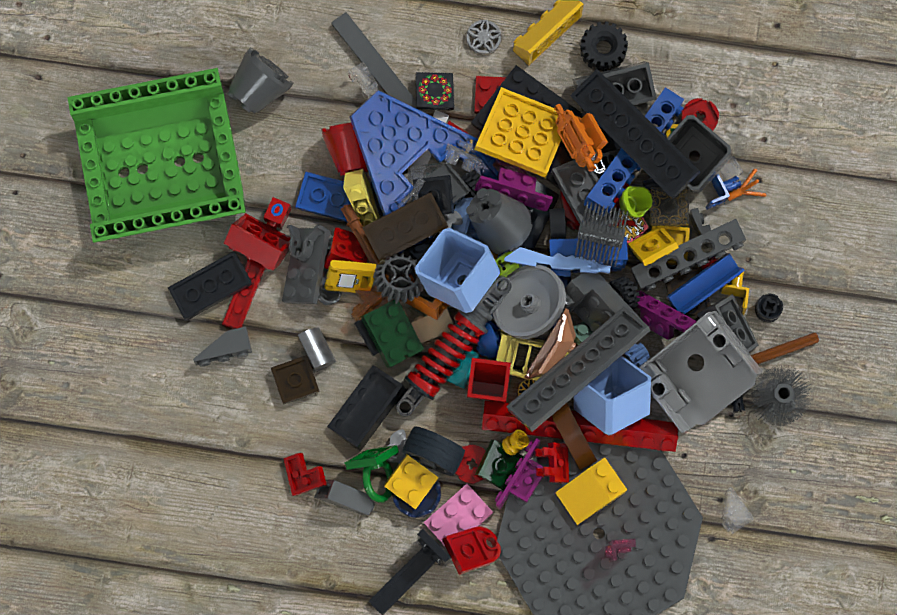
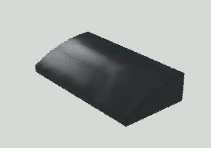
(366, 407)

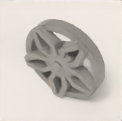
(483, 37)

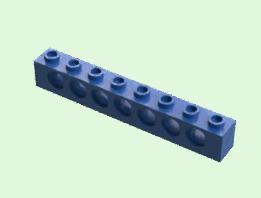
(668, 102)

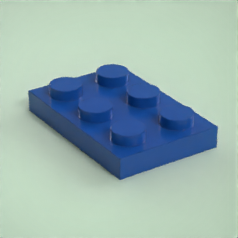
(322, 196)

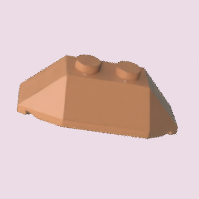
(555, 347)

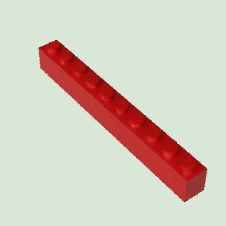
(641, 434)

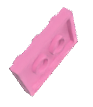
(458, 514)

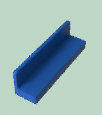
(704, 284)

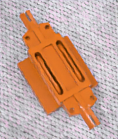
(581, 137)

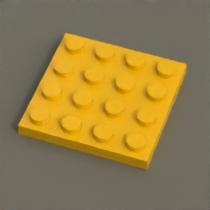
(520, 133)

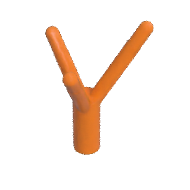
(742, 190)

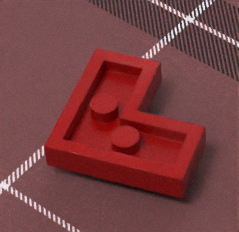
(300, 478)

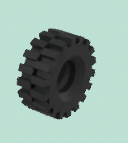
(603, 33)

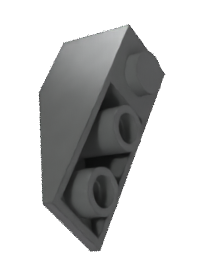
(230, 344)

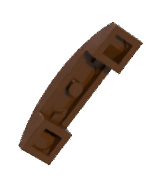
(573, 437)

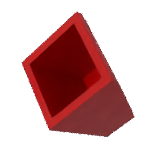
(488, 380)

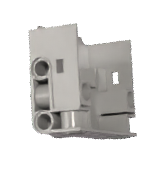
(700, 395)

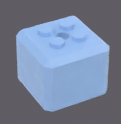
(454, 259)
(615, 397)

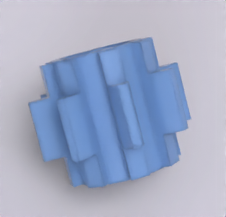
(637, 354)

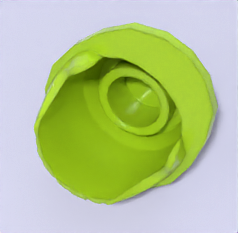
(635, 201)

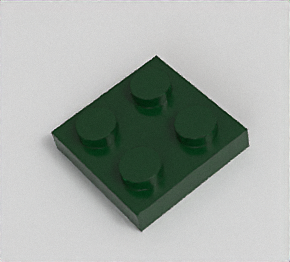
(497, 465)

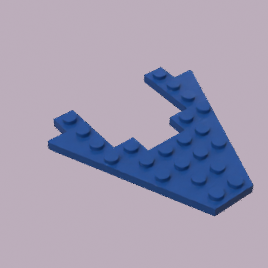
(395, 136)

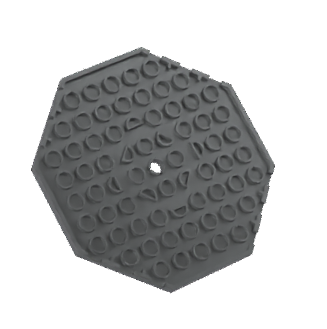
(566, 568)

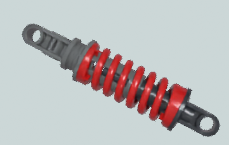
(466, 330)

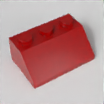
(258, 241)

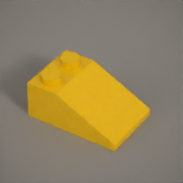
(591, 491)

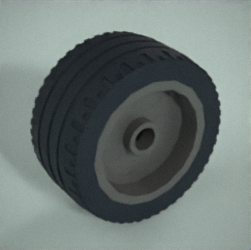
(433, 451)

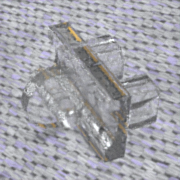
(469, 159)

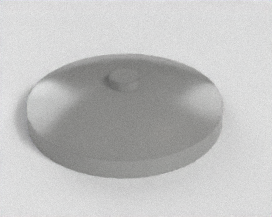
(532, 303)

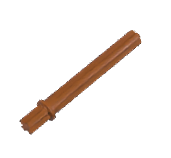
(356, 226)
(785, 348)

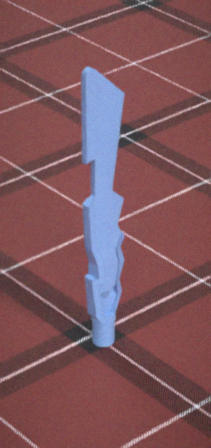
(558, 261)

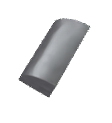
(316, 348)

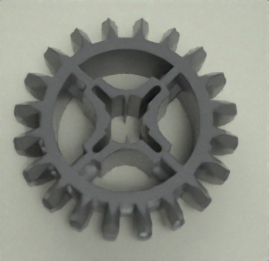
(398, 271)

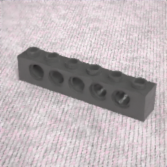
(730, 229)

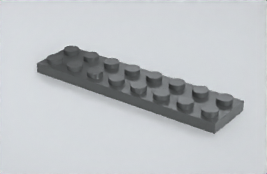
(578, 369)

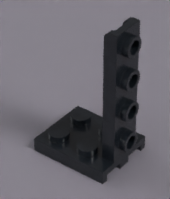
(410, 573)

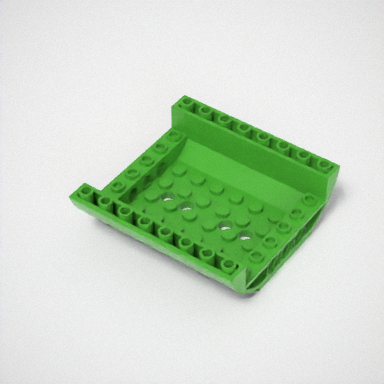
(154, 127)

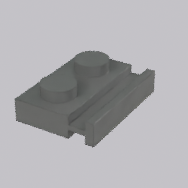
(459, 187)

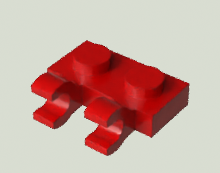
(558, 462)

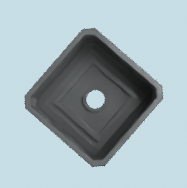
(714, 152)

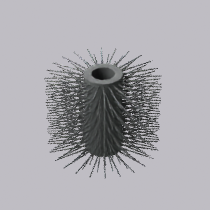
(600, 234)
(785, 389)

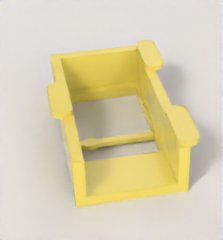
(508, 350)

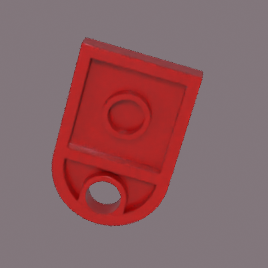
(470, 550)

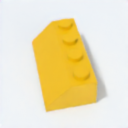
(547, 30)

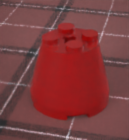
(344, 148)

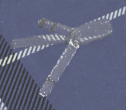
(414, 192)

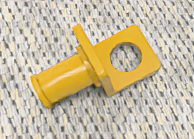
(737, 290)

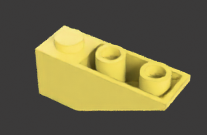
(361, 196)

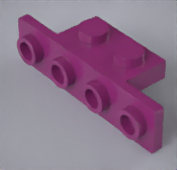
(517, 186)
(661, 317)
(524, 480)

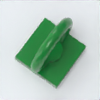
(371, 460)

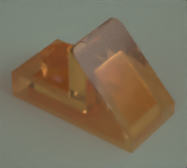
(370, 301)

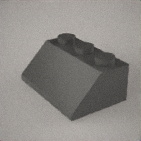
(732, 315)

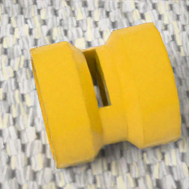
(515, 442)

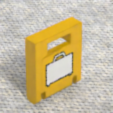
(348, 276)

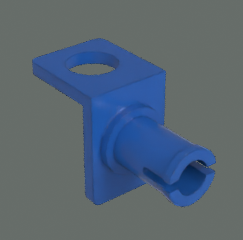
(722, 189)

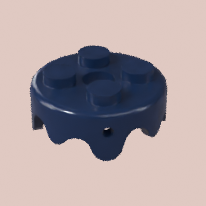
(426, 506)

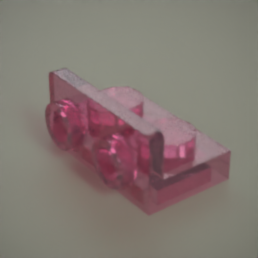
(622, 546)

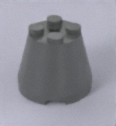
(258, 82)
(499, 220)

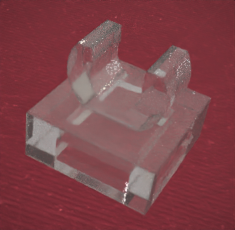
(731, 169)

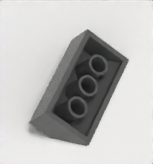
(631, 80)

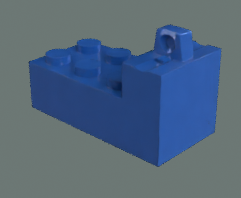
(568, 246)

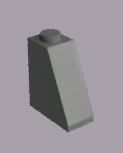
(345, 497)

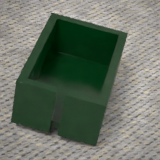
(392, 333)

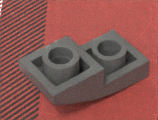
(697, 220)

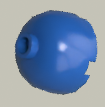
(489, 342)

